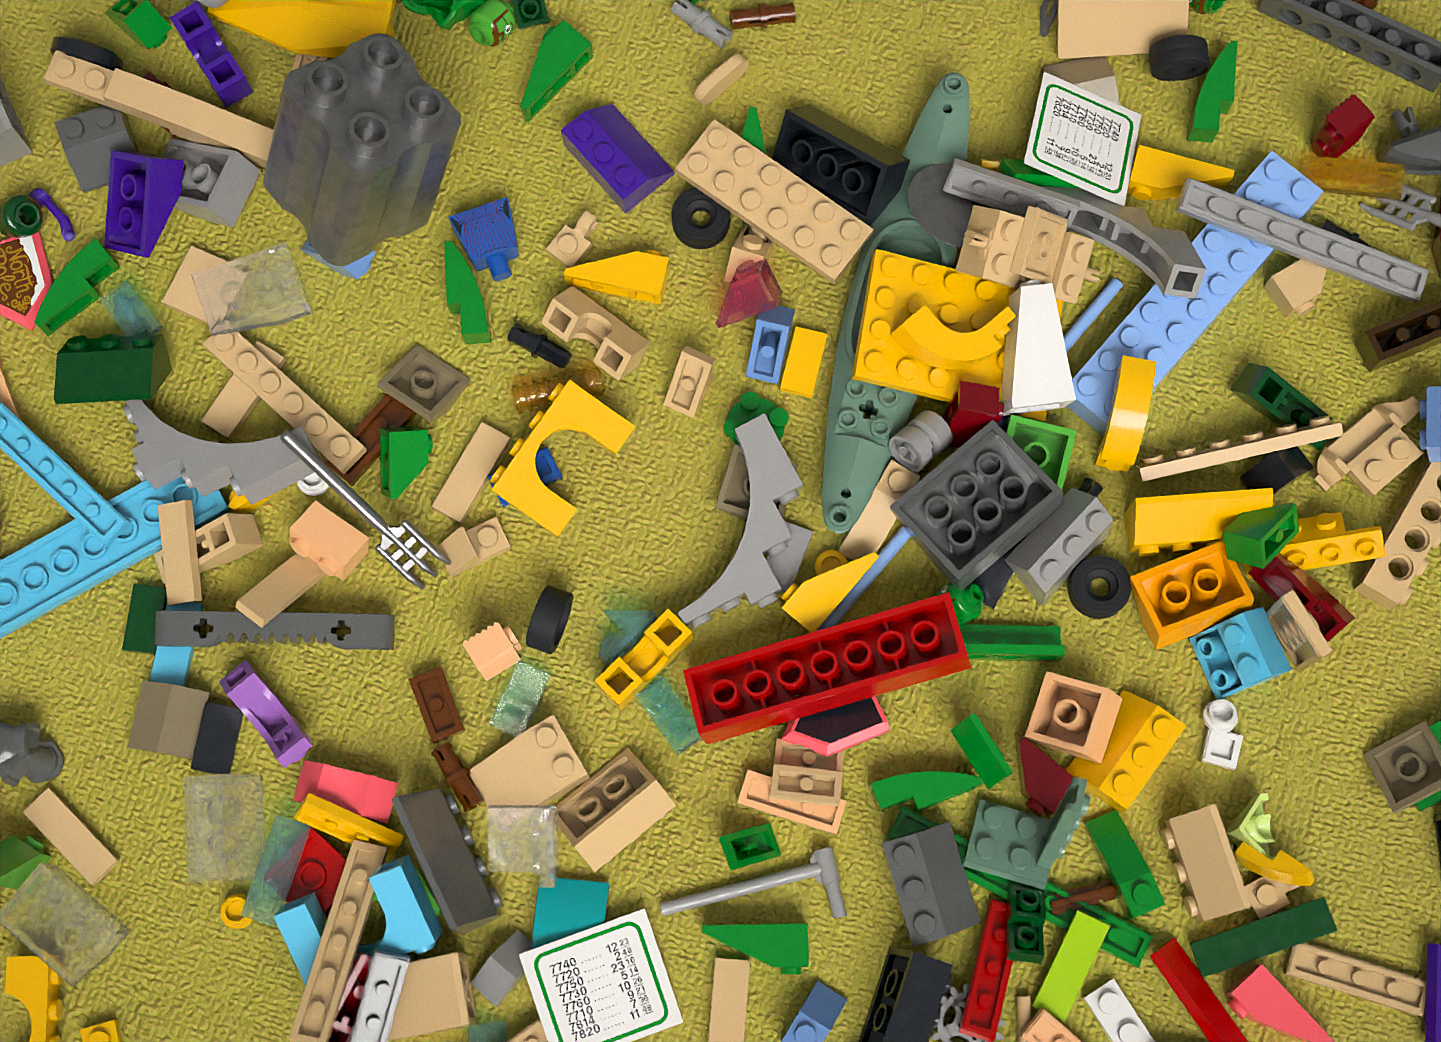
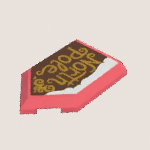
(23, 279)

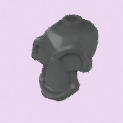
(27, 755)

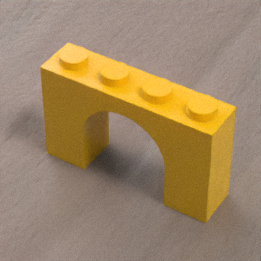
(570, 410)

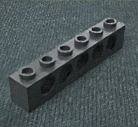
(1364, 35)

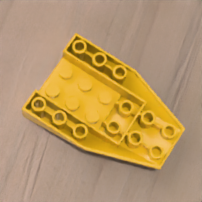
(309, 26)

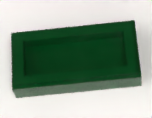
(141, 618)

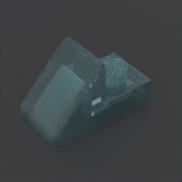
(631, 626)

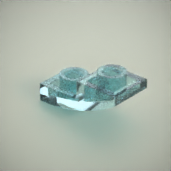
(669, 715)

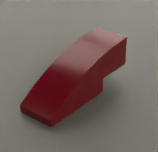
(1284, 576)

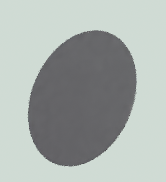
(937, 211)

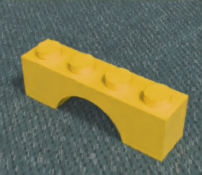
(37, 989)

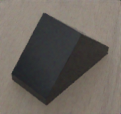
(1277, 470)

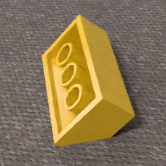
(1187, 519)

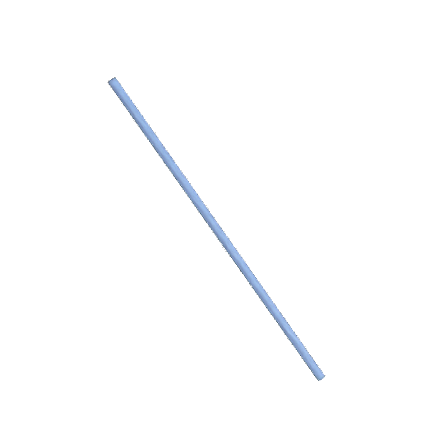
(903, 535)

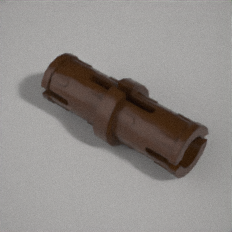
(762, 16)
(457, 777)

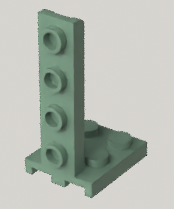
(1024, 844)

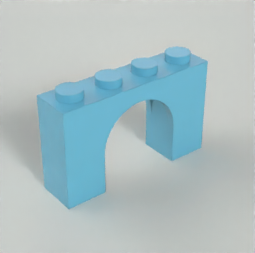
(407, 910)

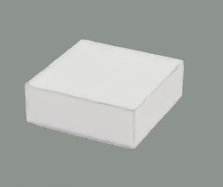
(1221, 749)

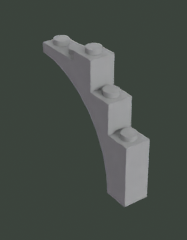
(1160, 252)
(251, 467)
(748, 573)

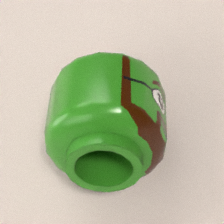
(492, 22)

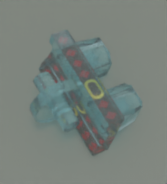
(130, 311)

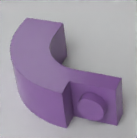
(266, 713)

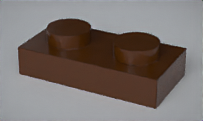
(437, 705)

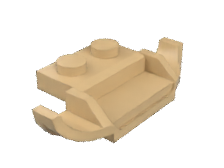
(1371, 449)

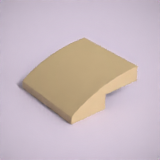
(806, 775)

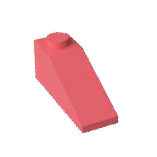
(1268, 1003)

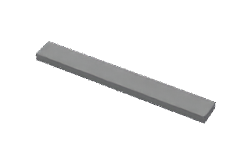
(1301, 240)

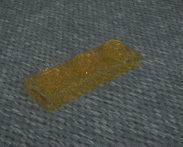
(1355, 177)

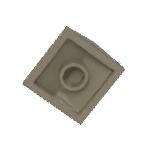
(1089, 74)
(424, 383)
(735, 488)
(167, 719)
(1408, 766)

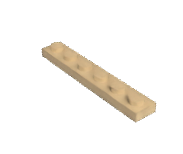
(286, 399)
(1252, 445)
(338, 945)

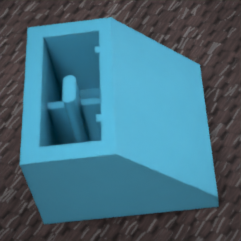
(1240, 653)

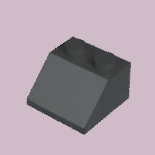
(89, 142)

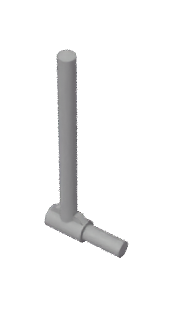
(822, 867)

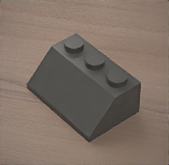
(931, 883)

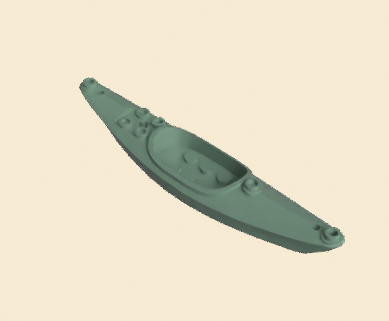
(859, 446)

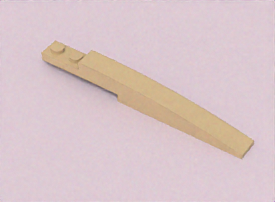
(162, 106)

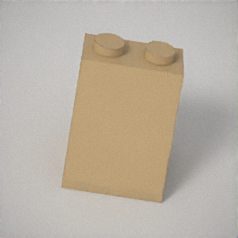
(434, 997)

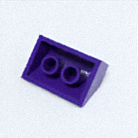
(615, 155)

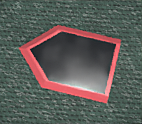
(838, 727)

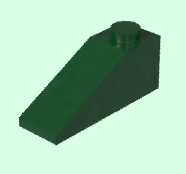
(1276, 398)

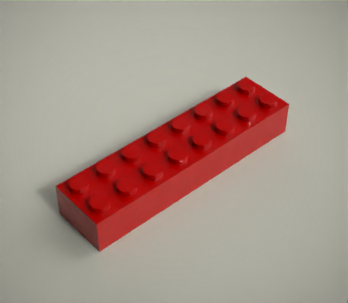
(826, 669)

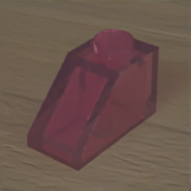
(749, 293)

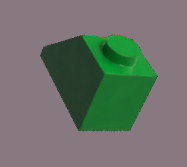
(140, 22)
(402, 457)
(1260, 534)

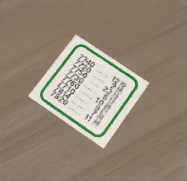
(1083, 139)
(602, 984)

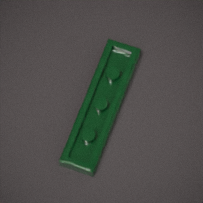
(1263, 936)

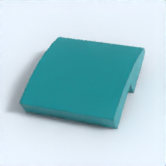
(568, 909)

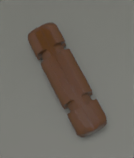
(1104, 891)

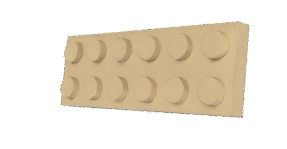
(774, 201)

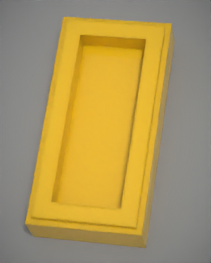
(803, 362)

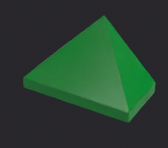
(749, 846)

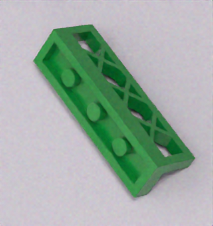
(1013, 642)

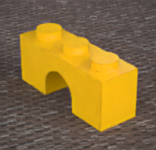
(646, 660)

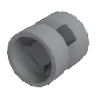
(920, 441)

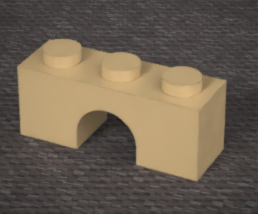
(578, 316)

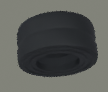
(1179, 58)
(694, 235)
(1099, 606)

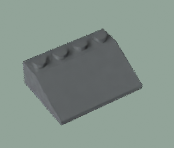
(977, 505)
(448, 859)

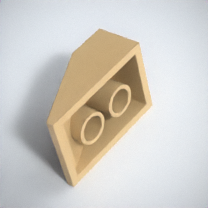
(530, 768)

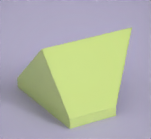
(1253, 826)

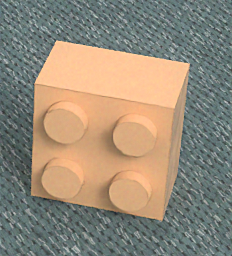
(1073, 717)

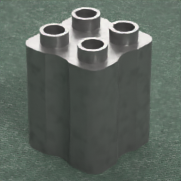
(360, 148)

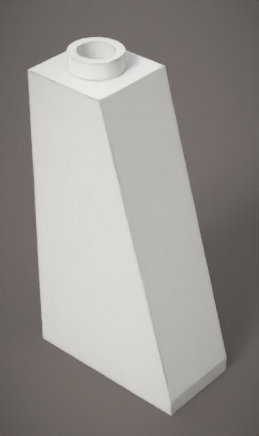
(1035, 353)

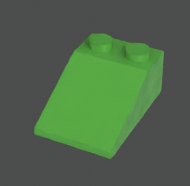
(1044, 443)

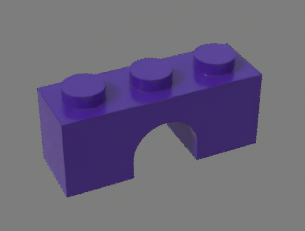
(211, 54)

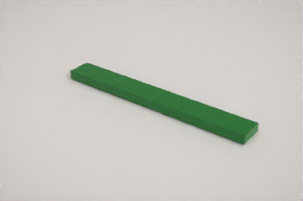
(1122, 938)

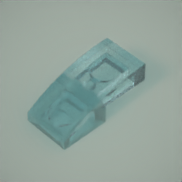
(520, 699)

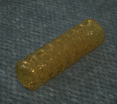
(537, 393)

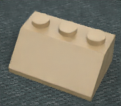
(612, 809)
(1205, 864)

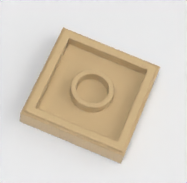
(1039, 245)
(182, 292)

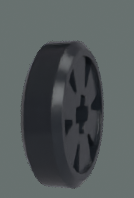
(86, 51)

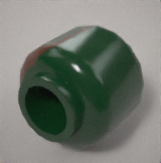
(20, 216)

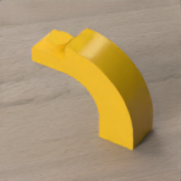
(943, 348)
(1127, 414)

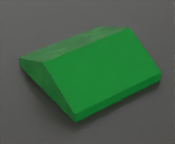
(981, 751)

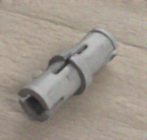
(702, 22)

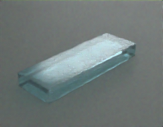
(276, 870)

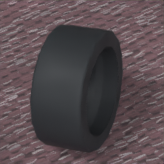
(549, 619)

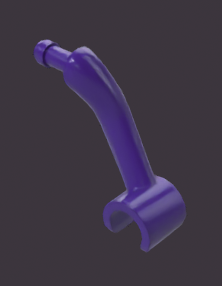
(65, 225)

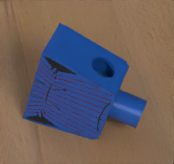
(488, 237)

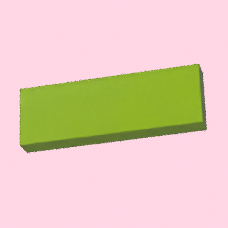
(1071, 965)

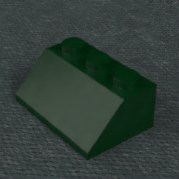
(111, 368)

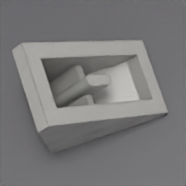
(502, 969)

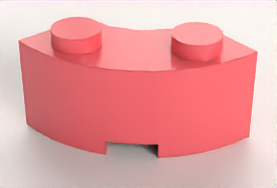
(349, 789)

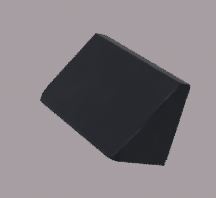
(217, 739)

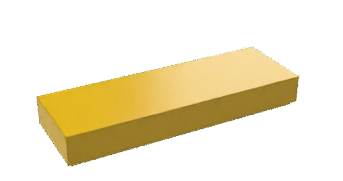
(345, 824)

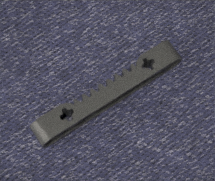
(183, 629)

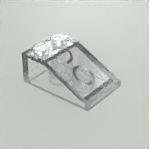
(253, 291)

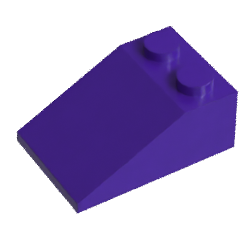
(140, 200)

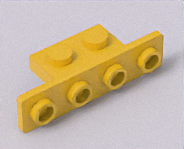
(1326, 543)

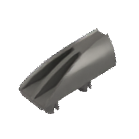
(1415, 149)

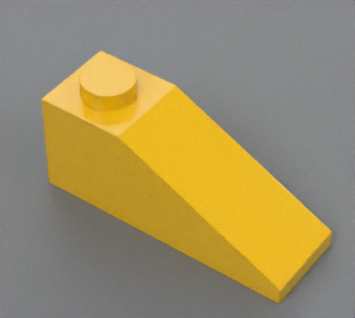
(1162, 174)
(628, 275)
(821, 594)

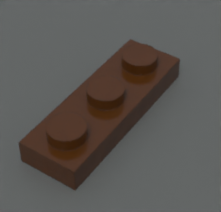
(386, 414)

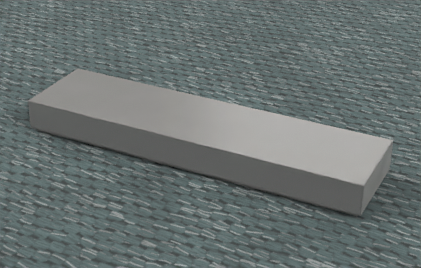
(1006, 192)

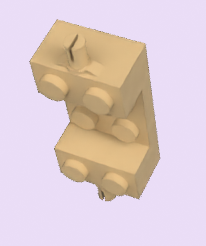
(991, 248)

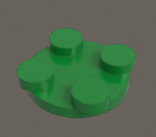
(751, 407)

